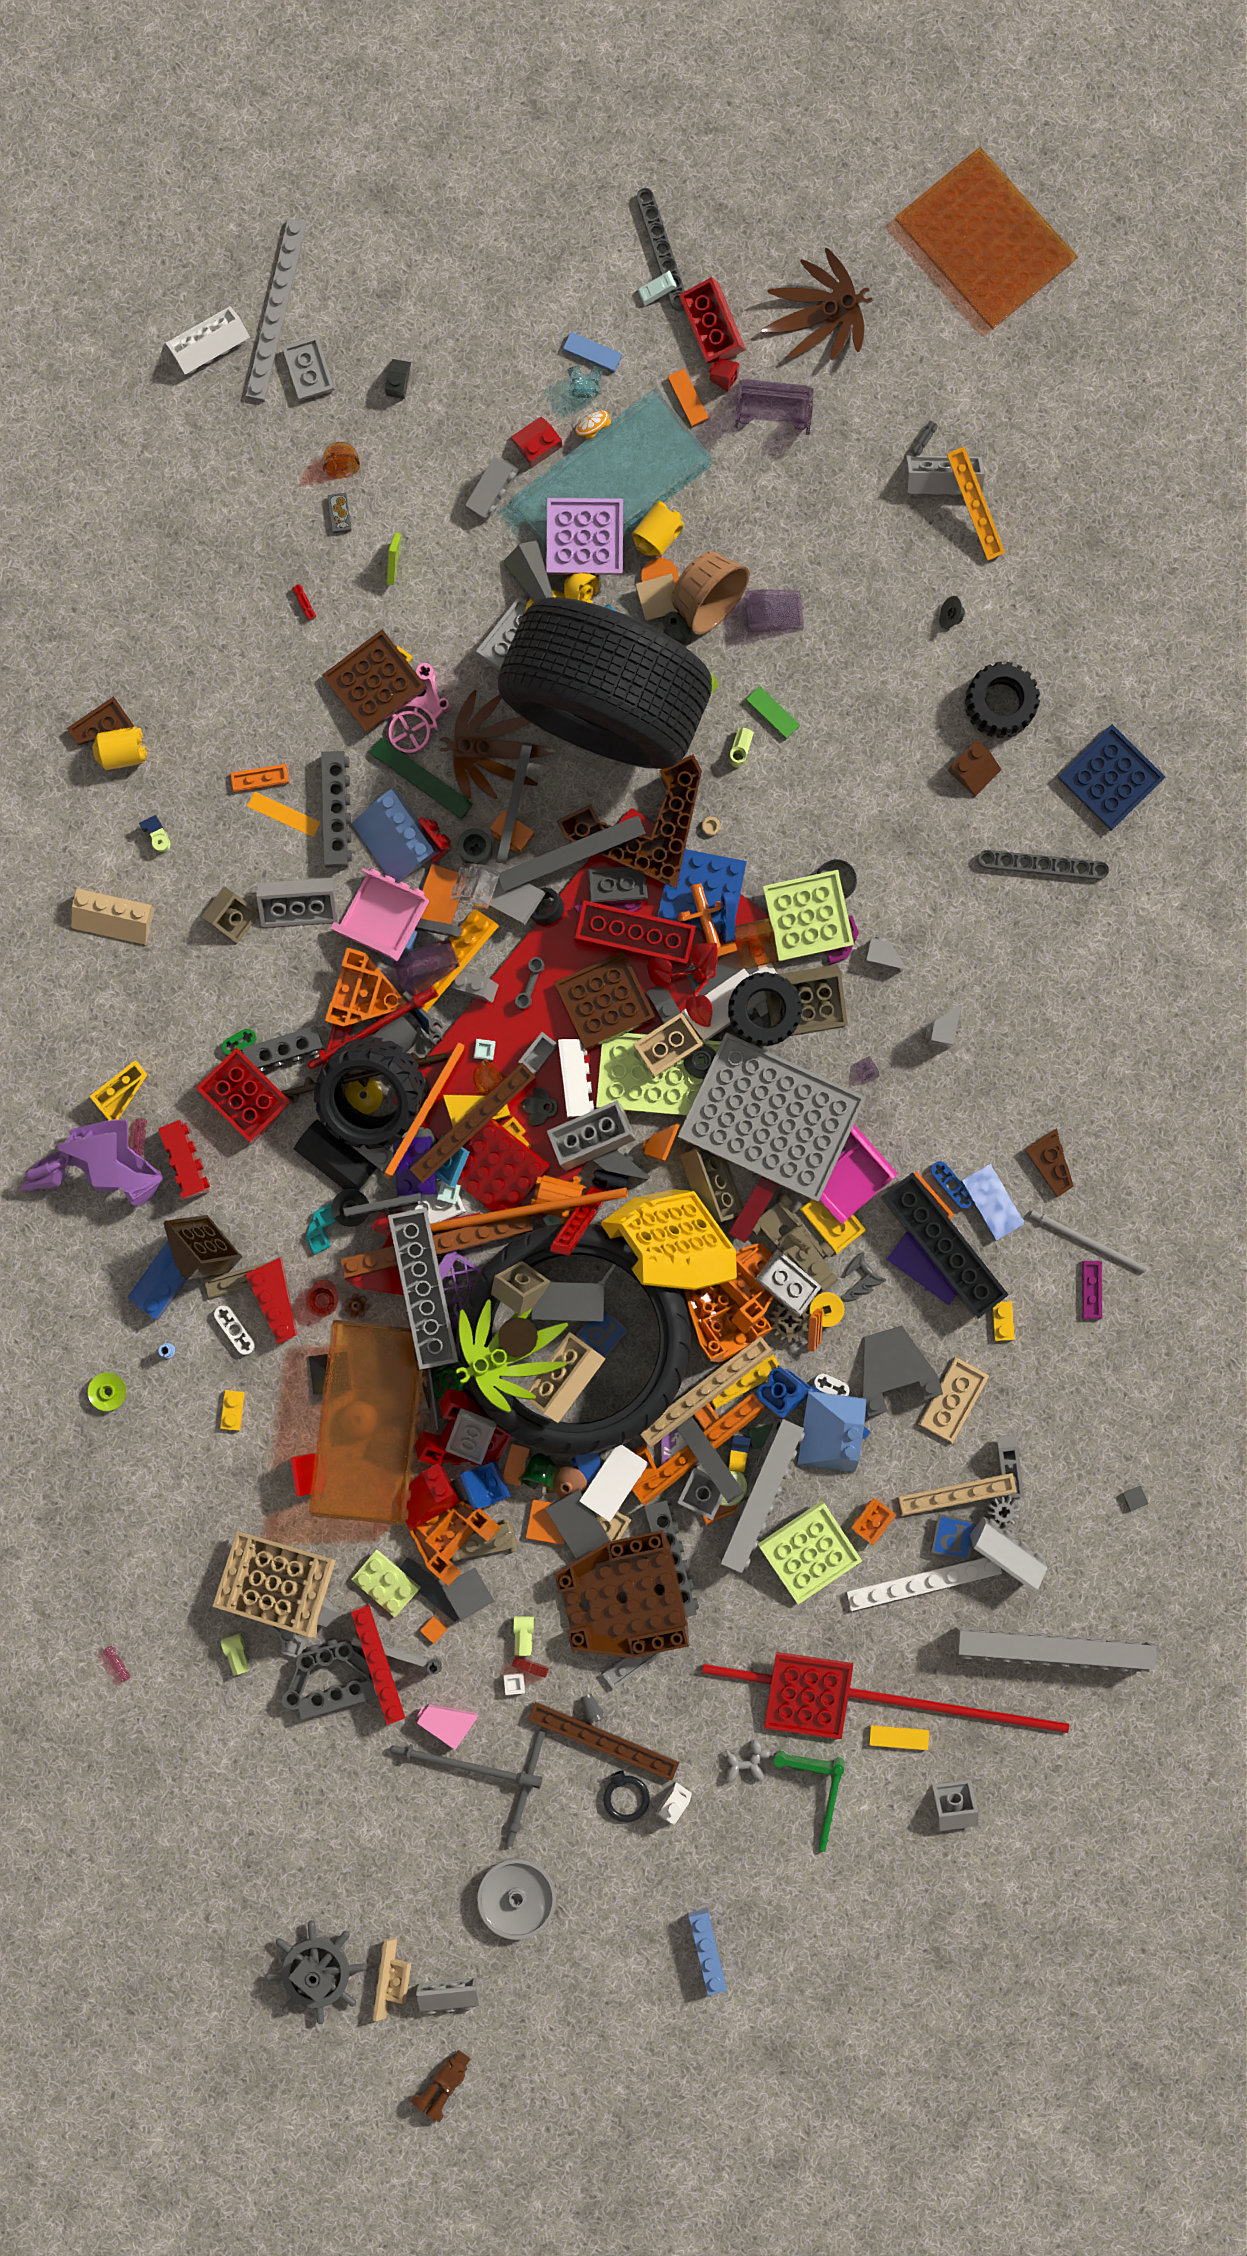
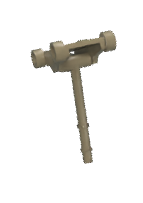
(798, 1243)

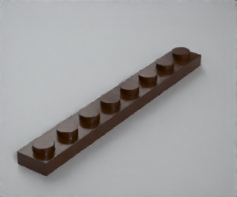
(472, 1122)
(603, 1741)

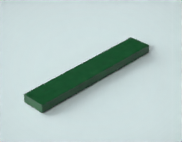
(421, 778)

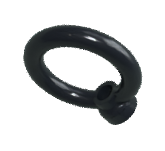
(617, 1780)

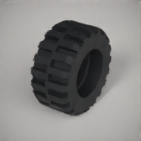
(1019, 682)
(738, 1009)

